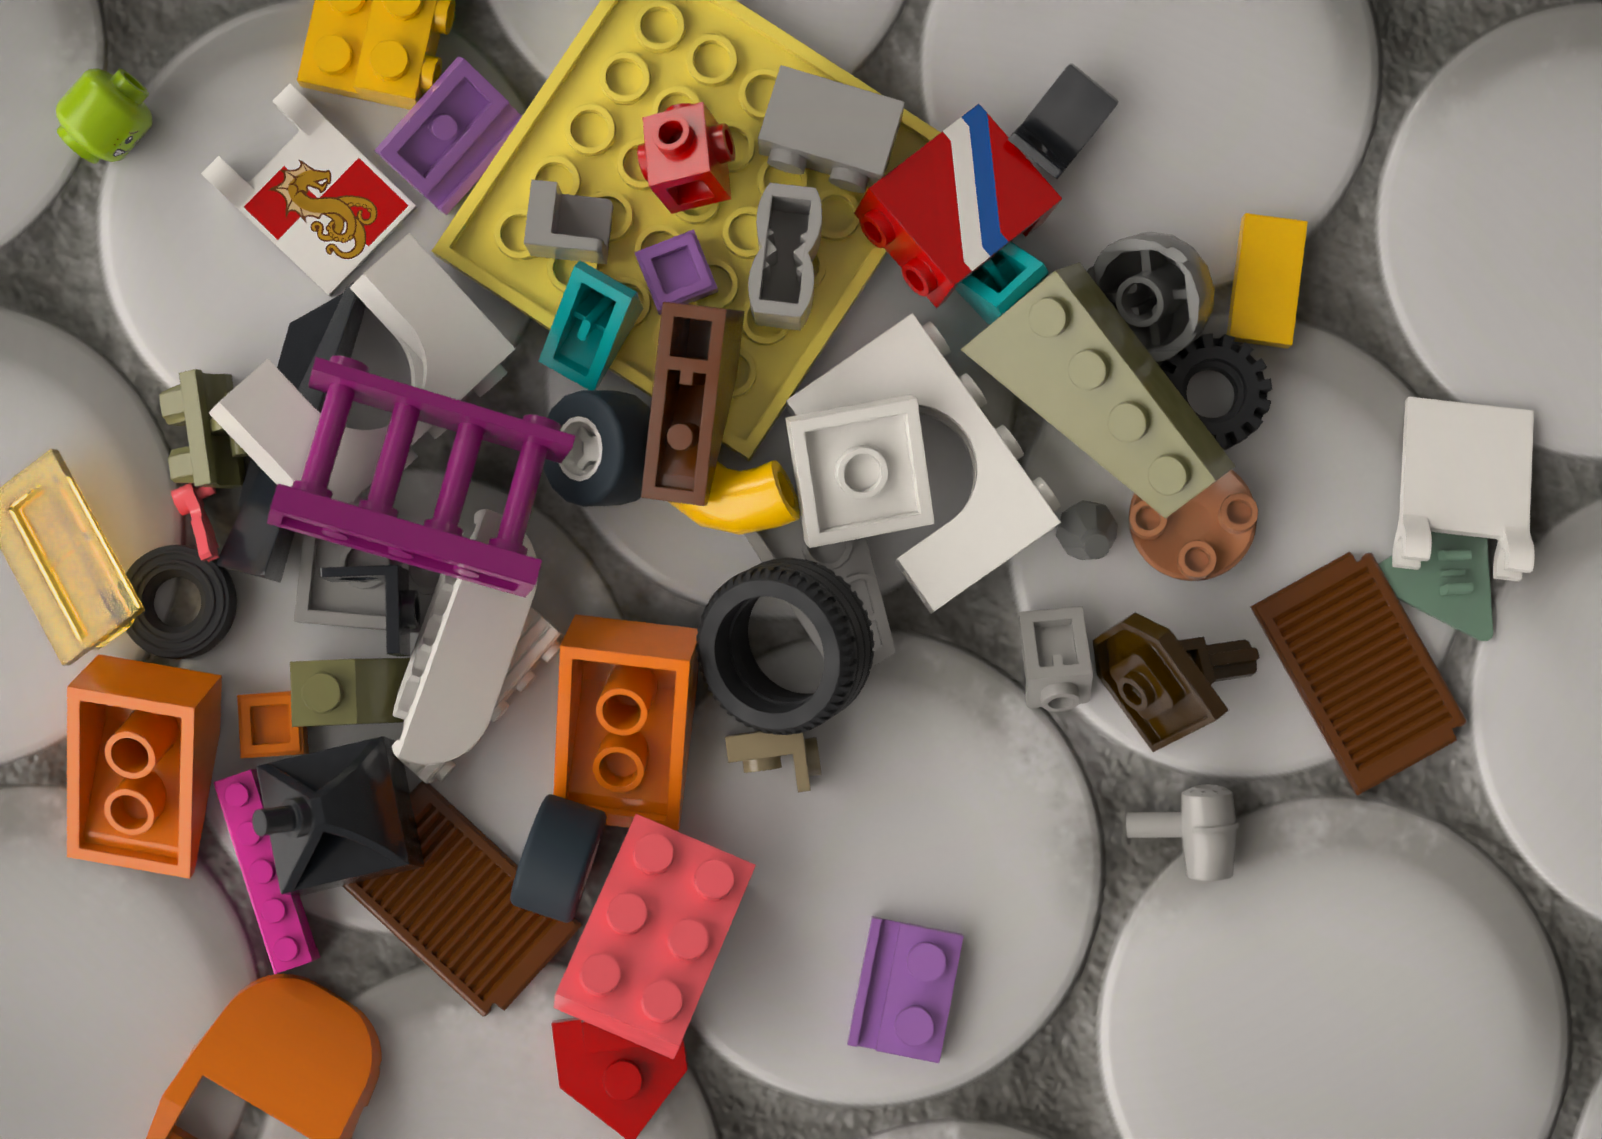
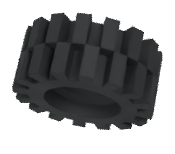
(1244, 375)

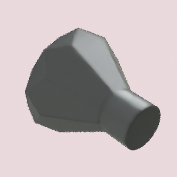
(1087, 530)

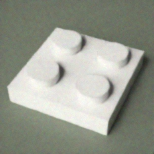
(860, 470)

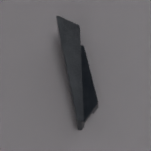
(321, 333)

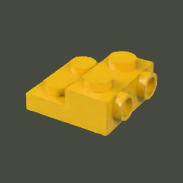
(375, 48)

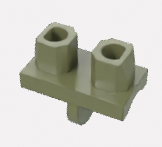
(212, 454)

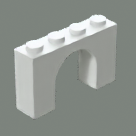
(448, 352)
(1004, 504)

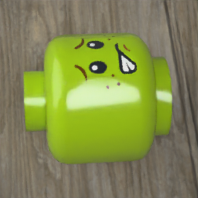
(103, 115)

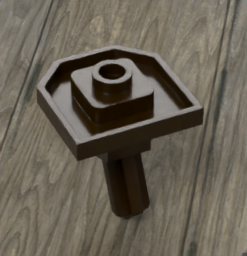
(1167, 680)

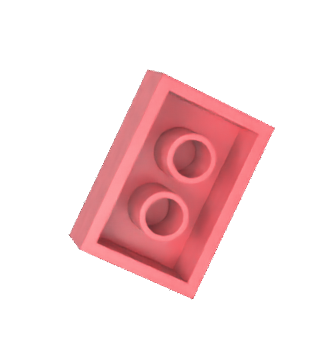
(653, 936)

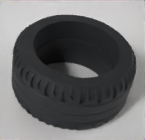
(737, 678)

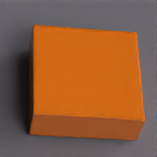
(267, 726)

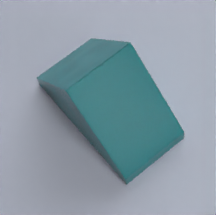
(1002, 282)
(590, 326)

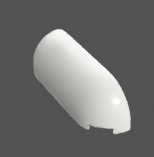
(459, 662)

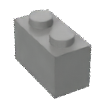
(829, 129)

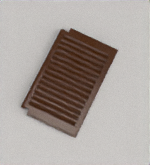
(1360, 669)
(461, 910)

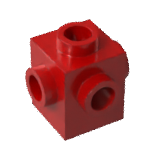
(686, 157)

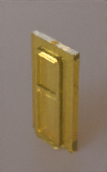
(64, 560)

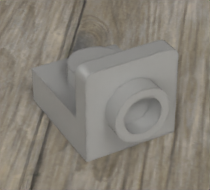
(1055, 658)

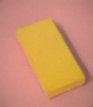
(1266, 280)

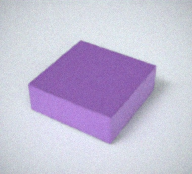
(676, 270)

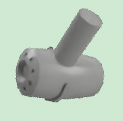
(1204, 825)

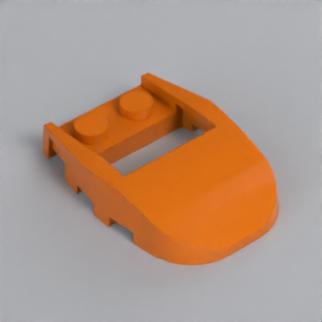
(288, 1054)

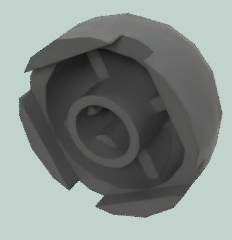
(1157, 289)

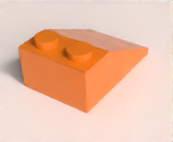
(625, 717)
(140, 763)

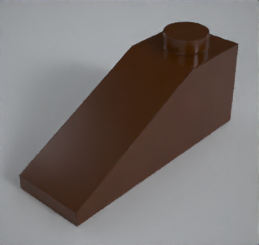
(690, 400)

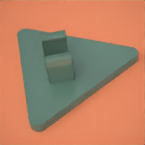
(1450, 584)

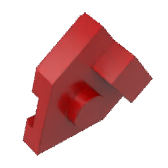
(614, 1075)

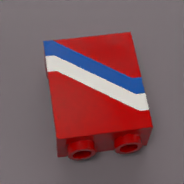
(955, 205)

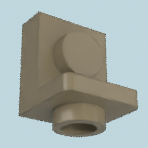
(763, 752)

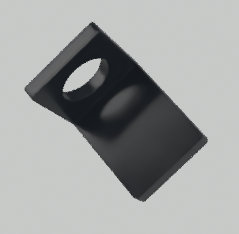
(1063, 120)
(400, 602)

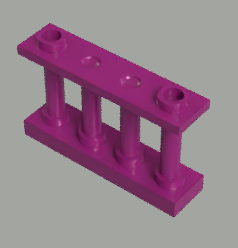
(374, 522)

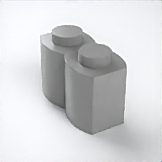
(783, 268)

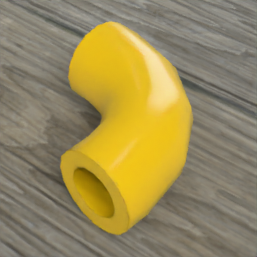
(746, 500)

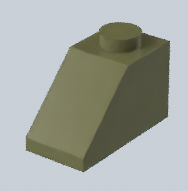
(345, 691)

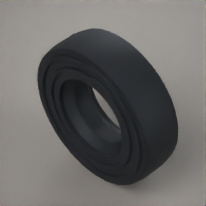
(216, 609)

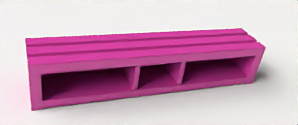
(278, 915)

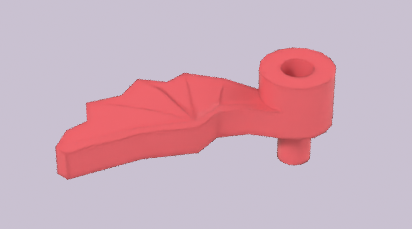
(190, 500)

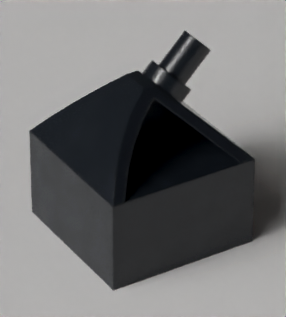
(338, 817)

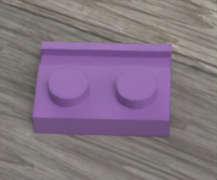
(450, 135)
(905, 989)

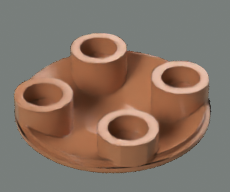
(1201, 536)

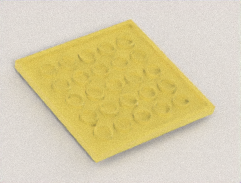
(586, 137)

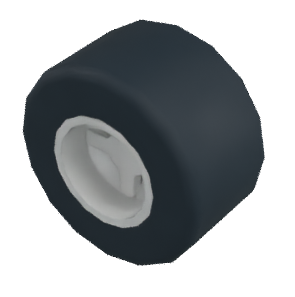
(607, 449)
(558, 858)

